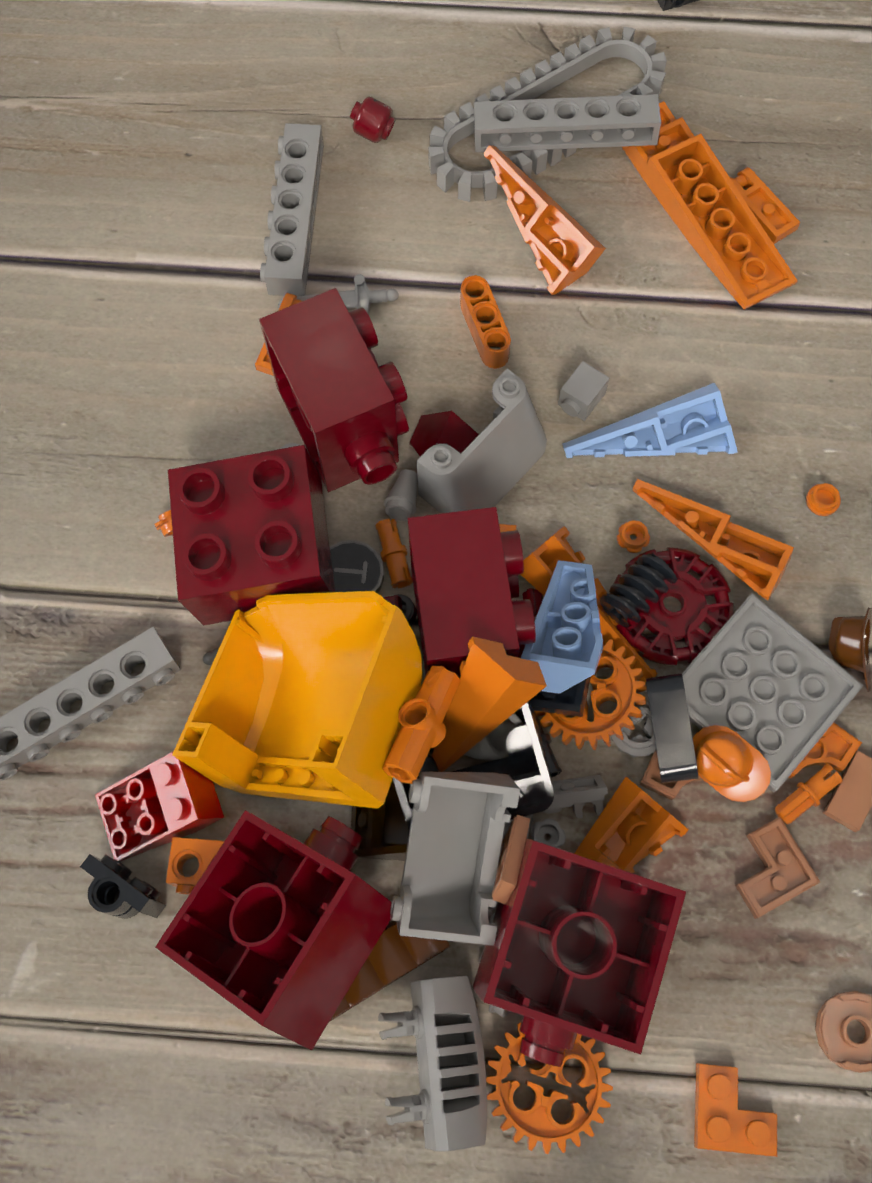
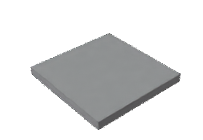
(767, 687)

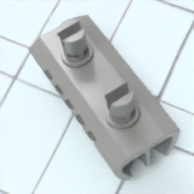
(449, 1064)

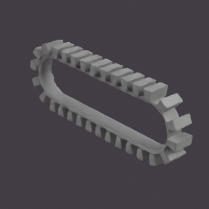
(531, 86)

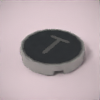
(356, 567)

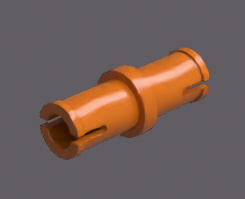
(394, 553)

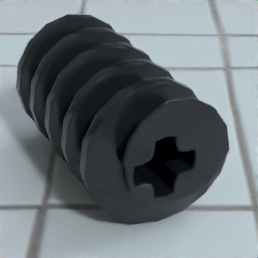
(637, 588)

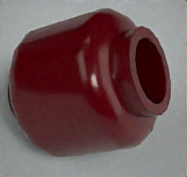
(372, 119)

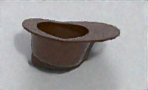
(850, 643)

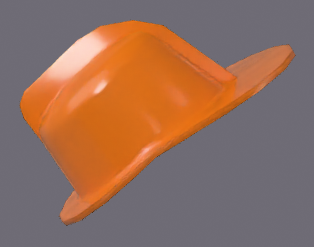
(730, 764)

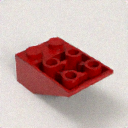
(156, 805)

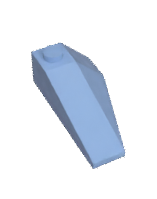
(567, 628)

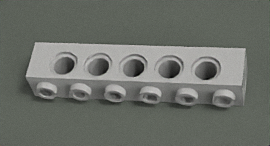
(567, 123)
(293, 210)
(84, 686)

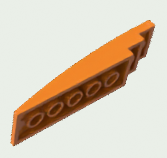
(711, 212)

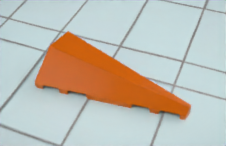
(557, 240)
(746, 553)
(539, 571)
(488, 694)
(629, 829)

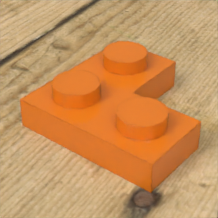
(721, 1123)

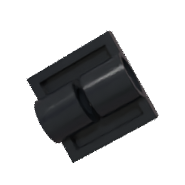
(114, 876)

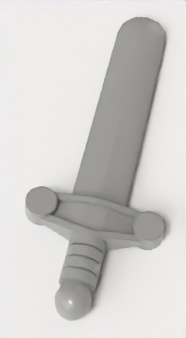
(360, 296)

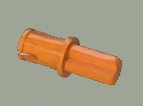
(808, 794)

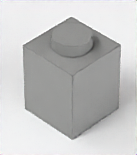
(583, 391)

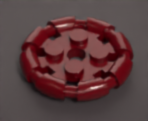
(694, 610)

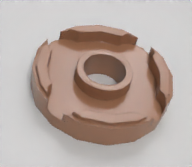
(832, 1030)

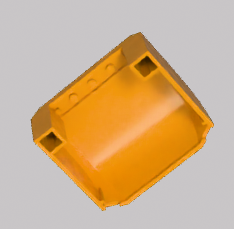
(305, 699)

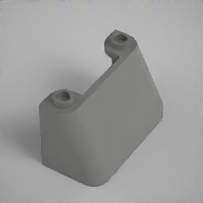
(492, 461)
(453, 856)

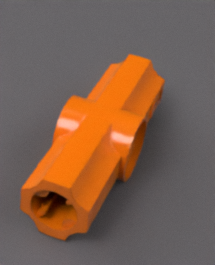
(421, 724)

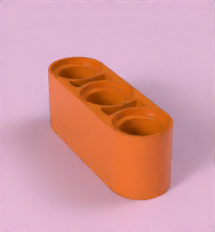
(485, 309)

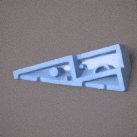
(681, 425)

